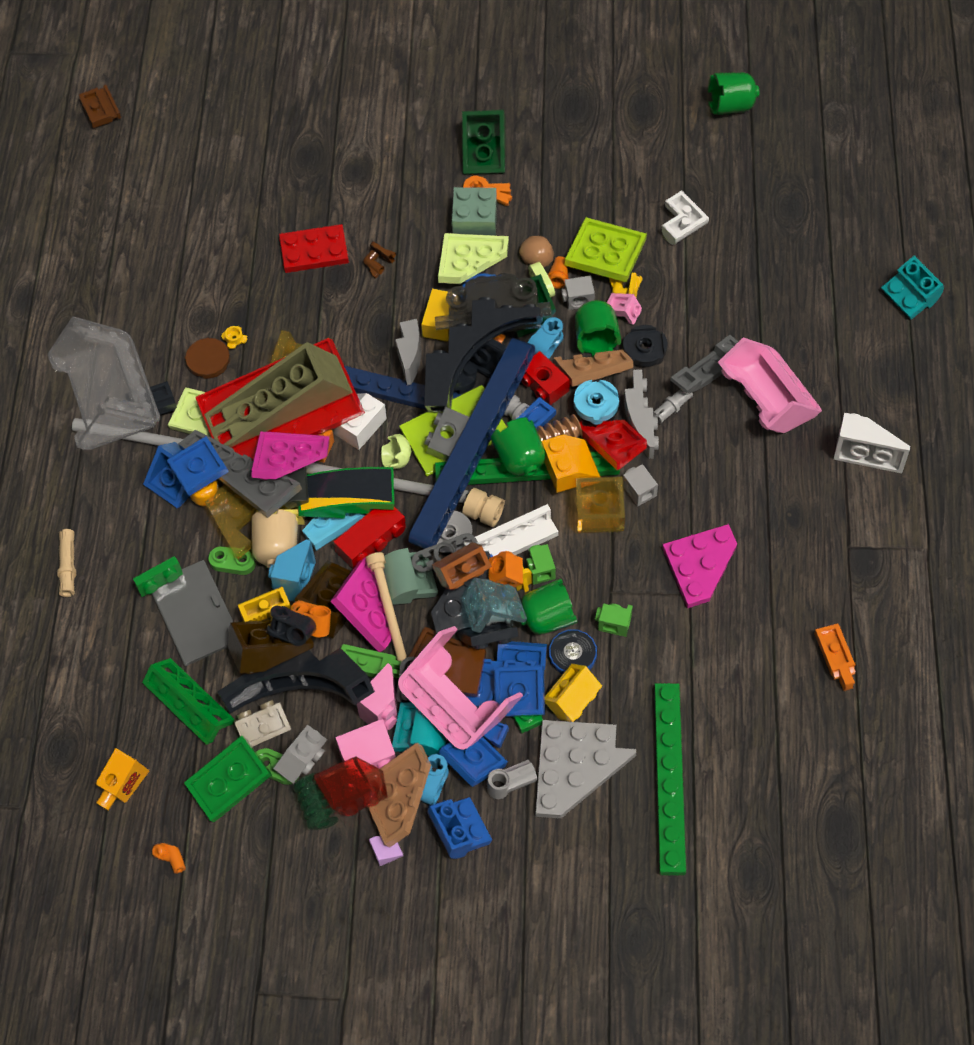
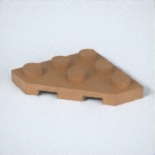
(405, 783)

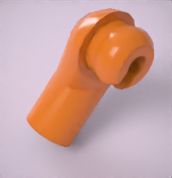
(171, 854)

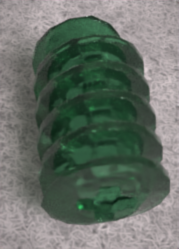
(314, 804)

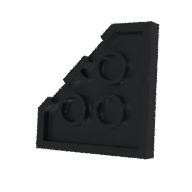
(450, 608)

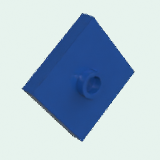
(197, 466)
(522, 679)
(474, 762)

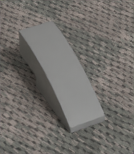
(409, 349)

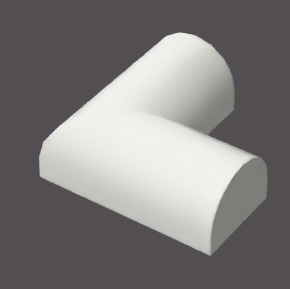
(687, 218)

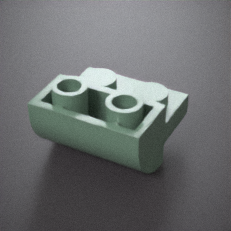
(404, 580)

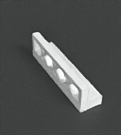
(519, 533)

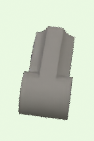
(512, 777)

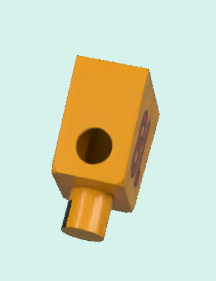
(119, 778)

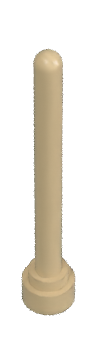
(376, 564)

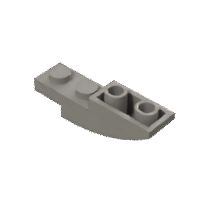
(639, 414)

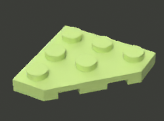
(468, 255)

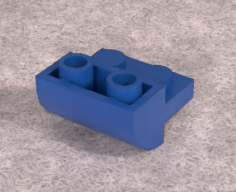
(459, 826)

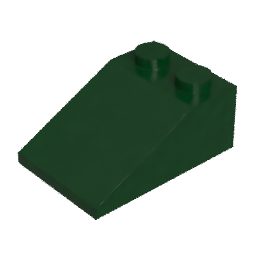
(484, 141)

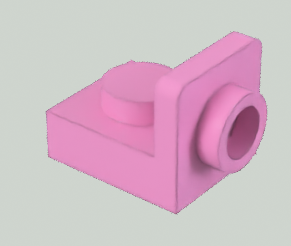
(626, 306)

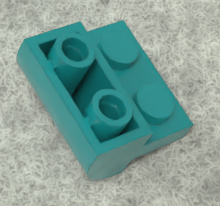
(913, 288)
(415, 728)

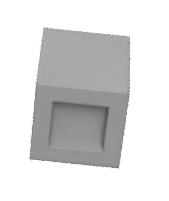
(578, 292)
(639, 484)

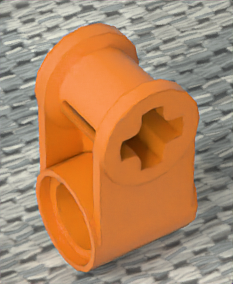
(318, 613)

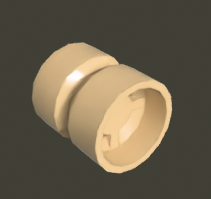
(483, 507)

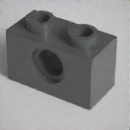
(449, 421)

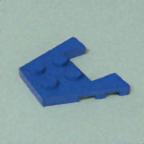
(487, 692)

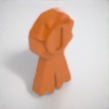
(503, 189)

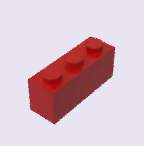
(369, 535)

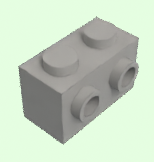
(300, 754)

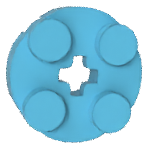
(596, 412)

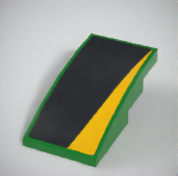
(348, 491)

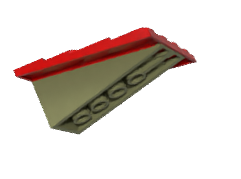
(292, 395)

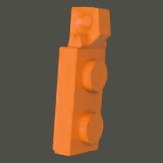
(836, 654)

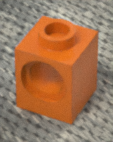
(506, 569)

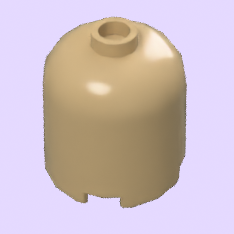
(273, 535)

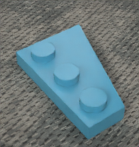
(323, 530)

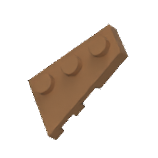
(592, 368)

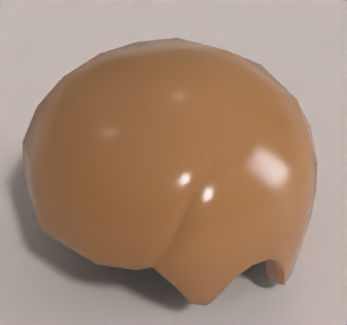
(536, 250)

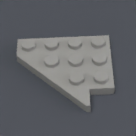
(575, 763)

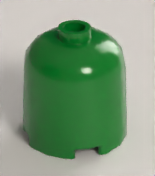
(732, 92)
(596, 327)
(520, 447)
(548, 608)

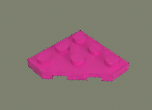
(286, 452)
(700, 562)
(362, 606)

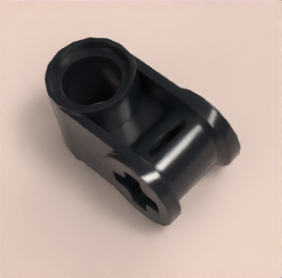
(290, 626)

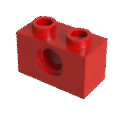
(556, 382)

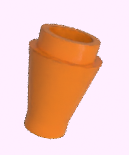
(558, 272)

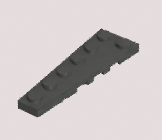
(263, 495)

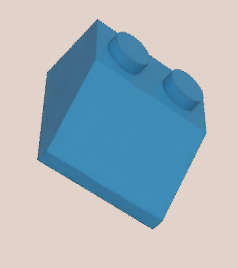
(293, 569)

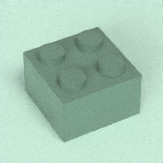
(474, 211)

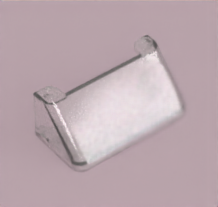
(105, 382)

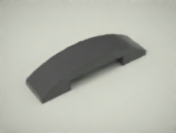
(705, 370)

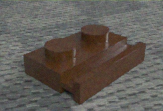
(99, 106)

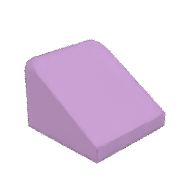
(384, 853)

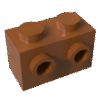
(461, 566)

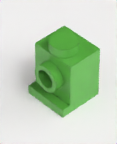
(541, 564)
(614, 619)

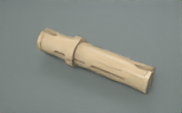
(66, 569)

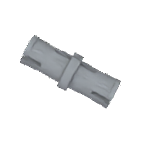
(671, 405)

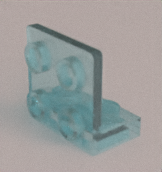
(489, 598)

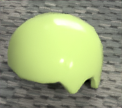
(396, 452)

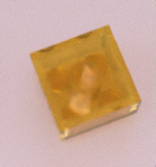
(600, 504)

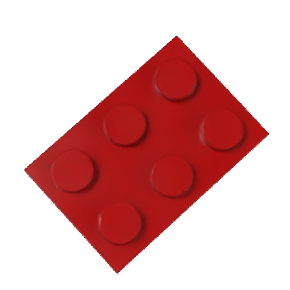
(314, 248)

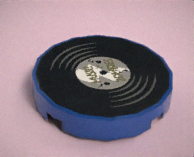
(572, 648)

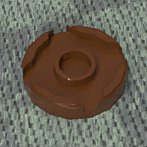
(207, 358)

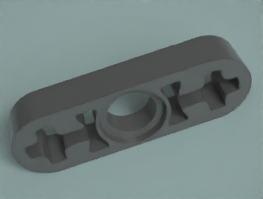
(436, 548)

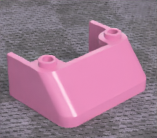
(443, 702)

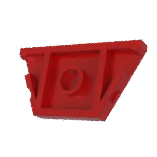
(615, 441)

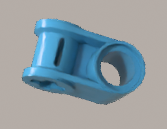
(548, 337)
(435, 779)

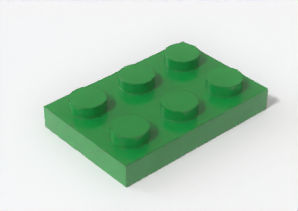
(228, 778)

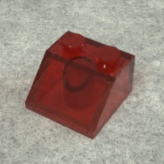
(352, 786)

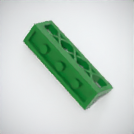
(183, 700)

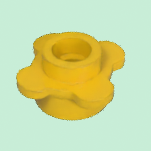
(234, 331)

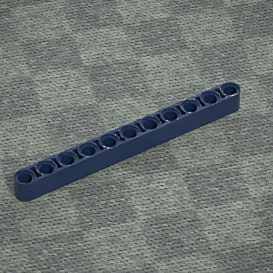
(471, 444)

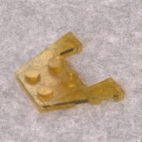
(230, 515)

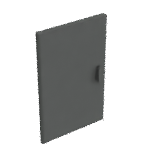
(192, 613)

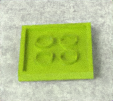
(605, 249)

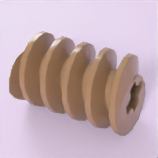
(566, 427)

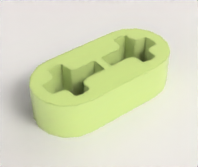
(536, 269)

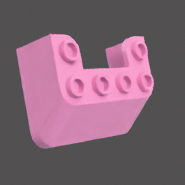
(771, 383)

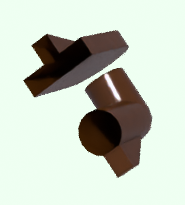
(375, 267)

